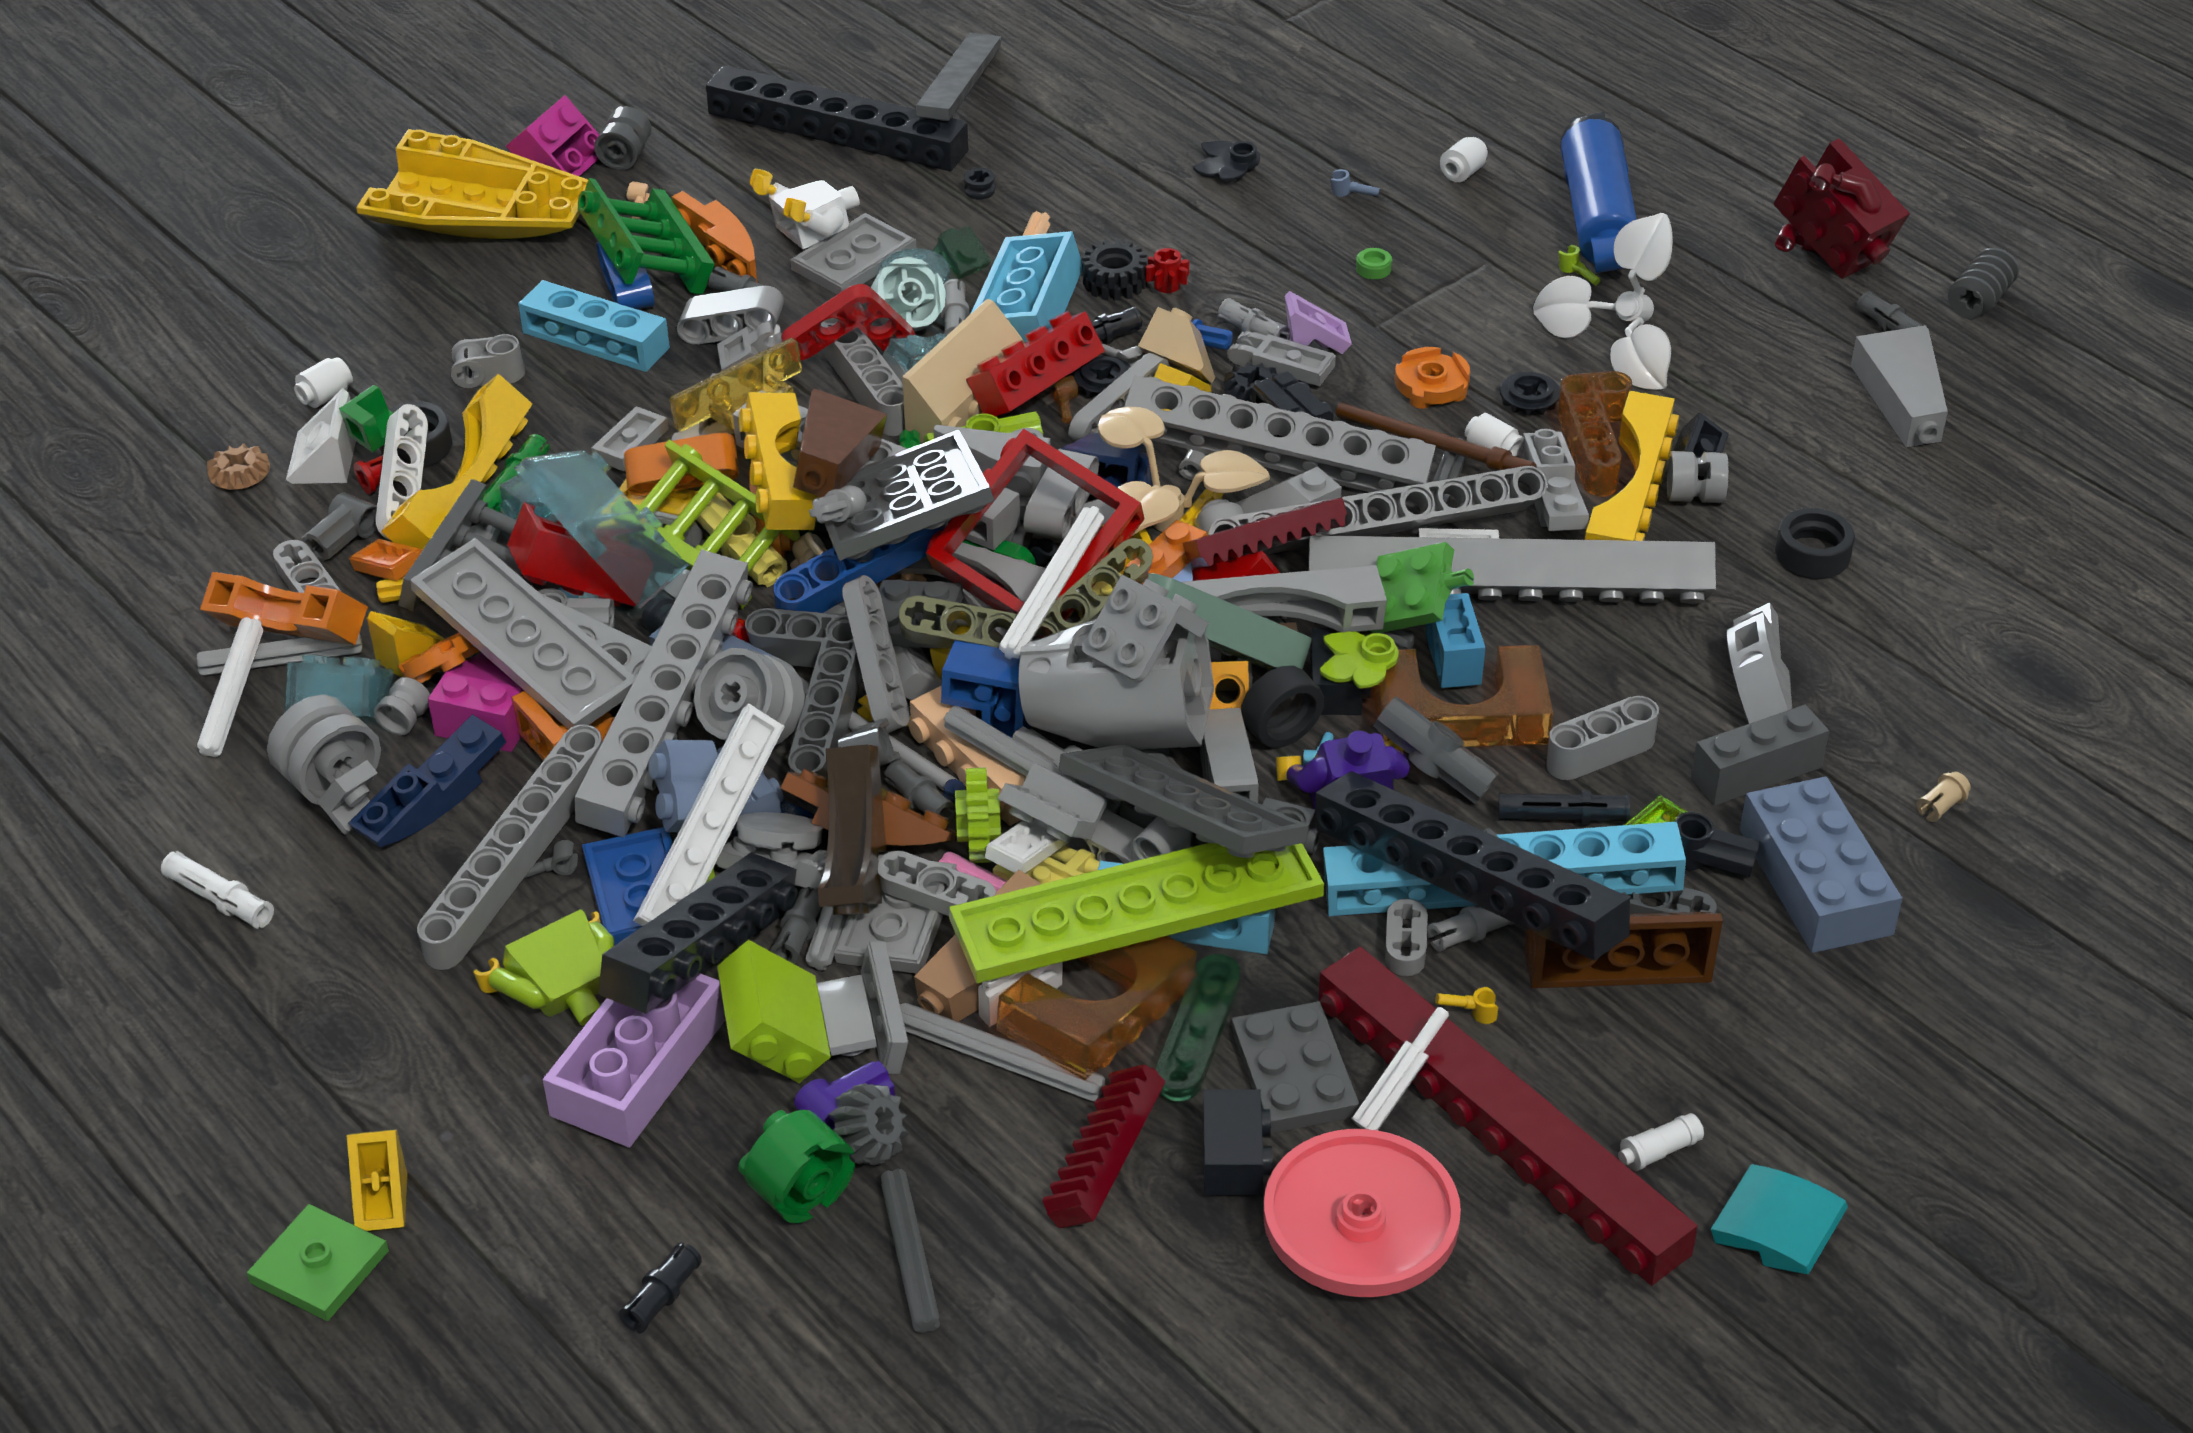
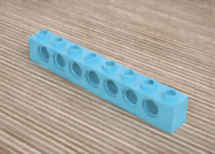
(1619, 857)

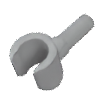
(1128, 355)

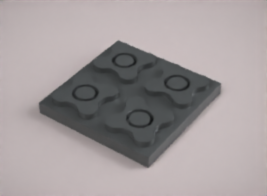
(911, 493)

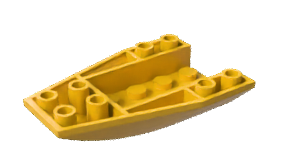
(473, 191)

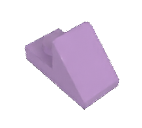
(1312, 323)

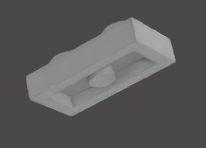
(634, 430)

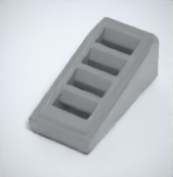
(916, 671)

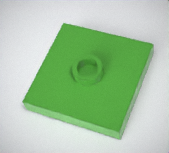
(318, 1262)

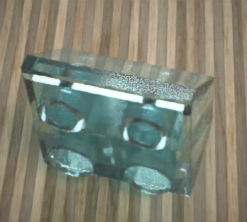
(356, 683)

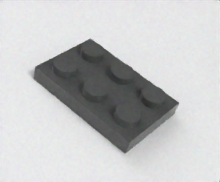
(1295, 1066)

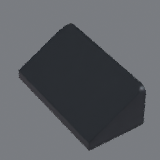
(1701, 436)

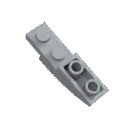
(1562, 503)
(1758, 665)

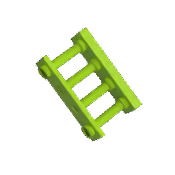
(688, 460)

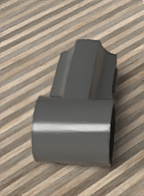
(346, 519)

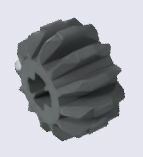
(869, 1123)

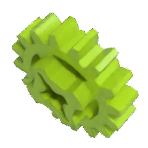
(977, 814)

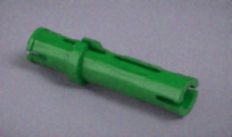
(528, 449)

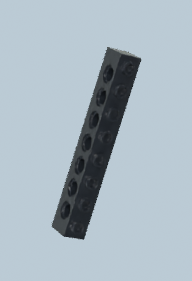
(836, 117)
(1474, 865)

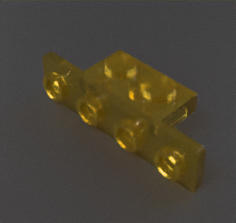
(728, 390)

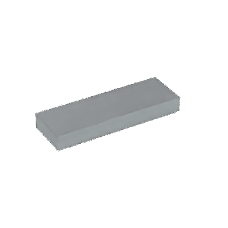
(884, 1007)

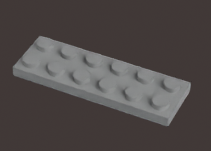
(524, 634)

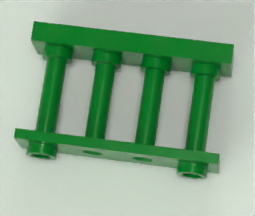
(659, 219)

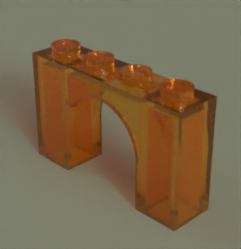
(1514, 716)
(1089, 1033)

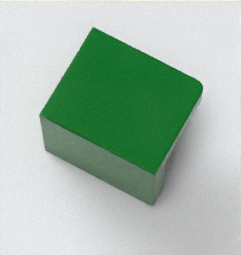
(367, 418)

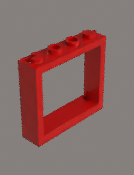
(1117, 529)

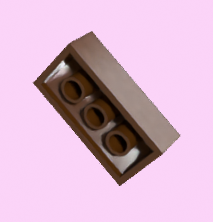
(1658, 951)

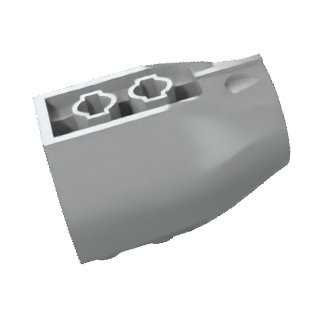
(1101, 707)

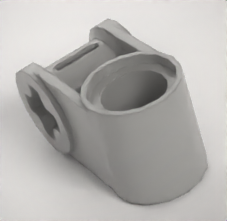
(487, 359)

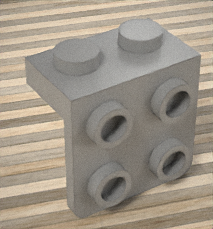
(1137, 625)

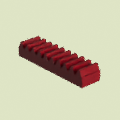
(1265, 533)
(1103, 1146)

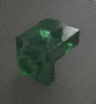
(962, 251)

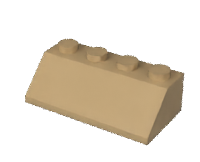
(937, 384)

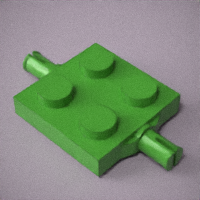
(1418, 585)

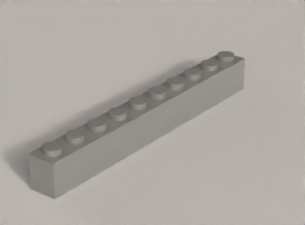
(1549, 565)

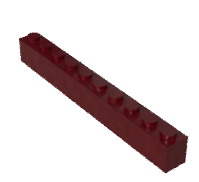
(1512, 1120)

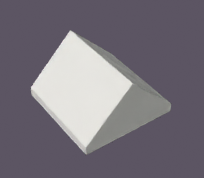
(323, 447)

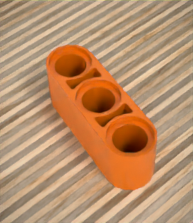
(650, 462)

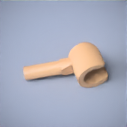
(637, 193)

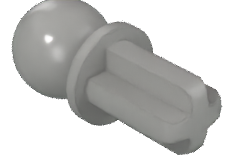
(839, 504)

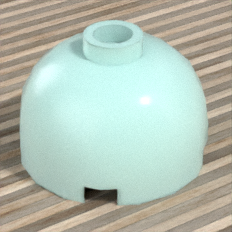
(911, 291)

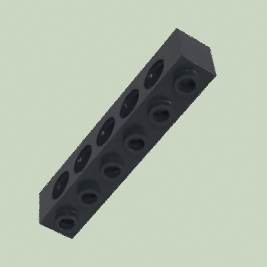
(697, 932)

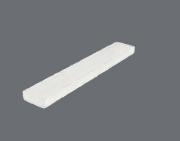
(713, 812)

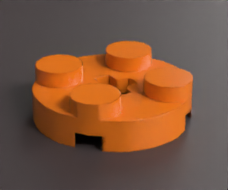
(1448, 379)
(438, 657)

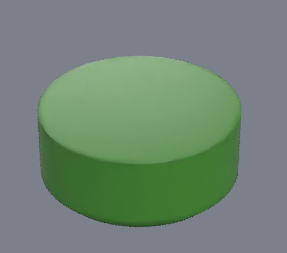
(1373, 263)

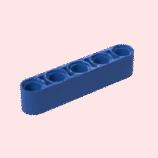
(819, 596)

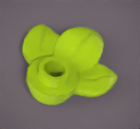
(1359, 658)

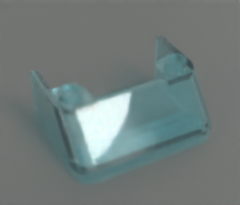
(604, 521)

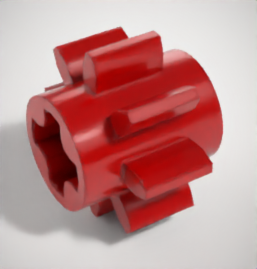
(1167, 270)

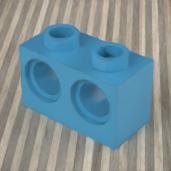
(1457, 644)

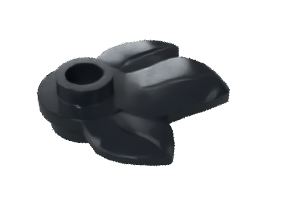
(1227, 159)

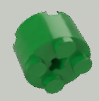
(798, 1164)

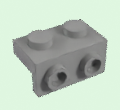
(1056, 801)

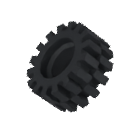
(1114, 270)

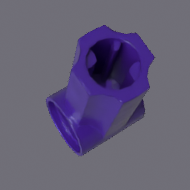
(820, 1094)

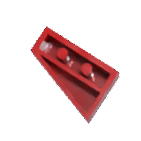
(552, 554)

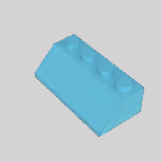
(1033, 279)

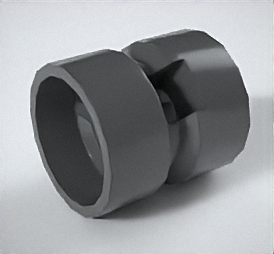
(623, 138)

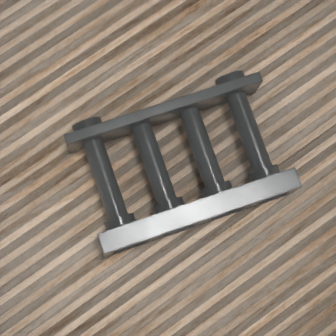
(456, 532)

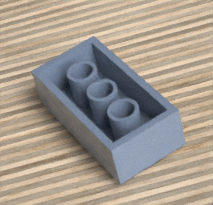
(1820, 864)

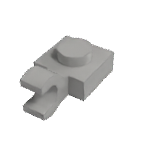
(746, 344)

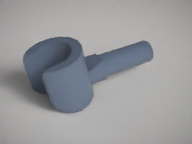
(1342, 186)

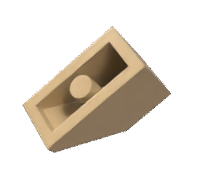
(1178, 341)

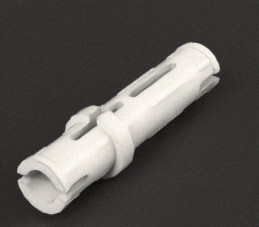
(229, 896)

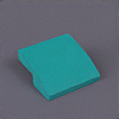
(1780, 1218)

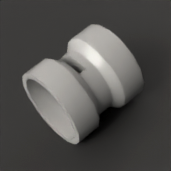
(407, 702)

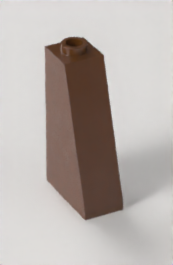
(836, 442)

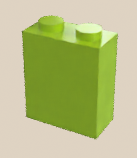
(773, 1011)

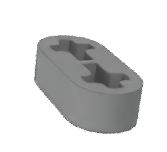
(1409, 937)

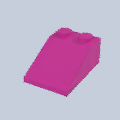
(479, 690)

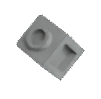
(348, 795)

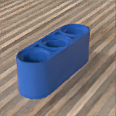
(635, 295)

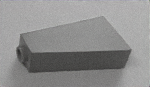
(1904, 382)
(1227, 753)

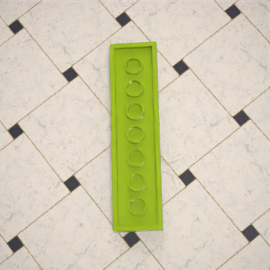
(1127, 906)

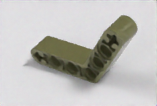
(983, 619)

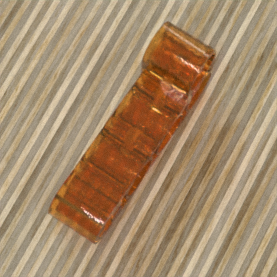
(1584, 412)

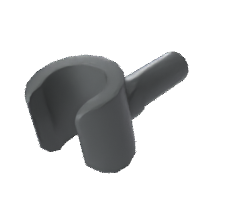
(561, 862)

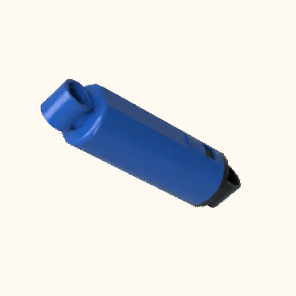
(1597, 186)

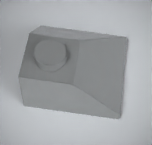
(1299, 489)

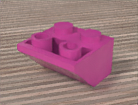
(559, 139)

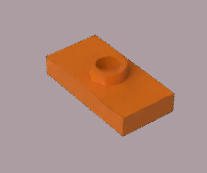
(385, 559)

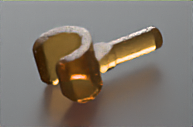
(1065, 389)

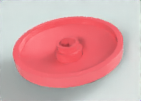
(1361, 1212)

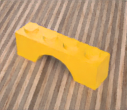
(770, 430)

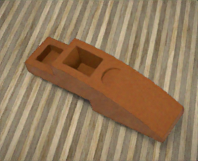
(901, 823)

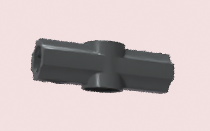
(1435, 749)

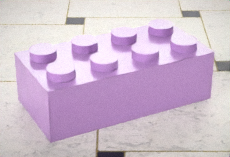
(632, 1061)

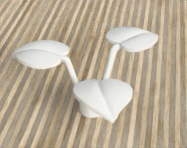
(1646, 350)

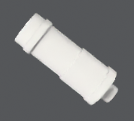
(1658, 1142)

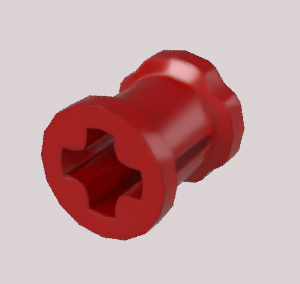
(369, 473)

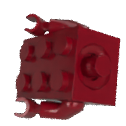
(1838, 211)

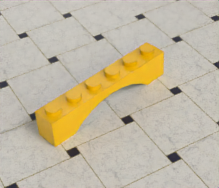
(489, 422)
(1646, 439)

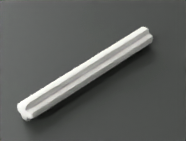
(1051, 582)

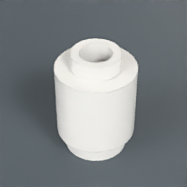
(1463, 159)
(322, 381)
(1492, 432)

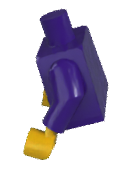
(1358, 753)

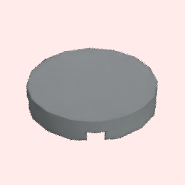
(774, 829)

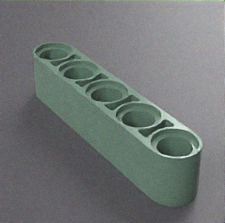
(1242, 631)

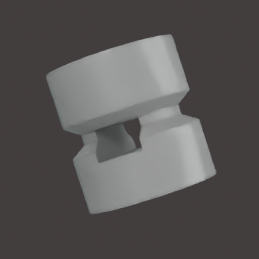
(1683, 477)

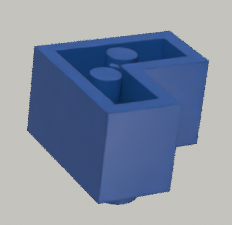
(984, 681)

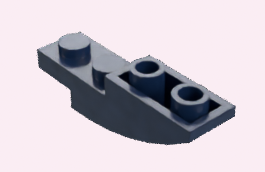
(426, 793)

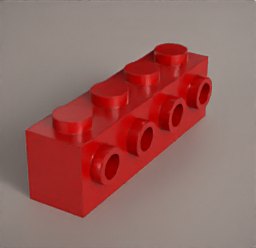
(1035, 364)

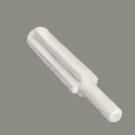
(1398, 1076)

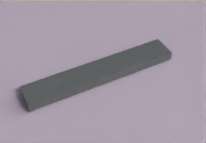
(958, 76)

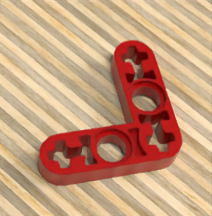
(850, 315)

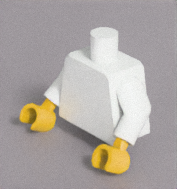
(808, 211)

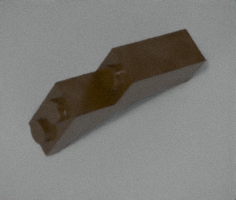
(855, 831)

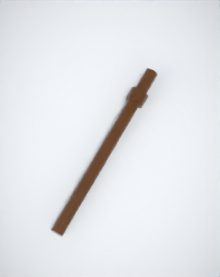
(1495, 458)

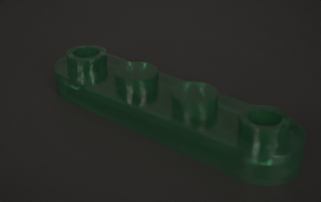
(1198, 1027)

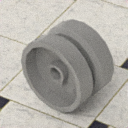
(745, 678)
(320, 743)

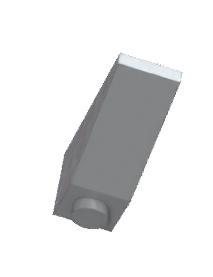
(986, 450)

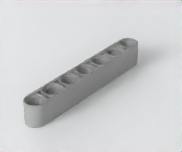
(507, 851)

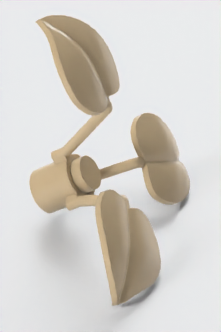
(1162, 505)

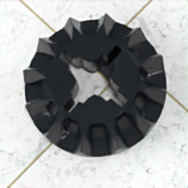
(1094, 374)
(1237, 381)
(1520, 388)

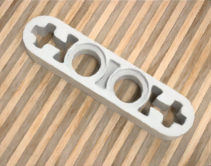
(394, 468)

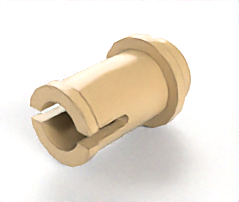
(1951, 789)

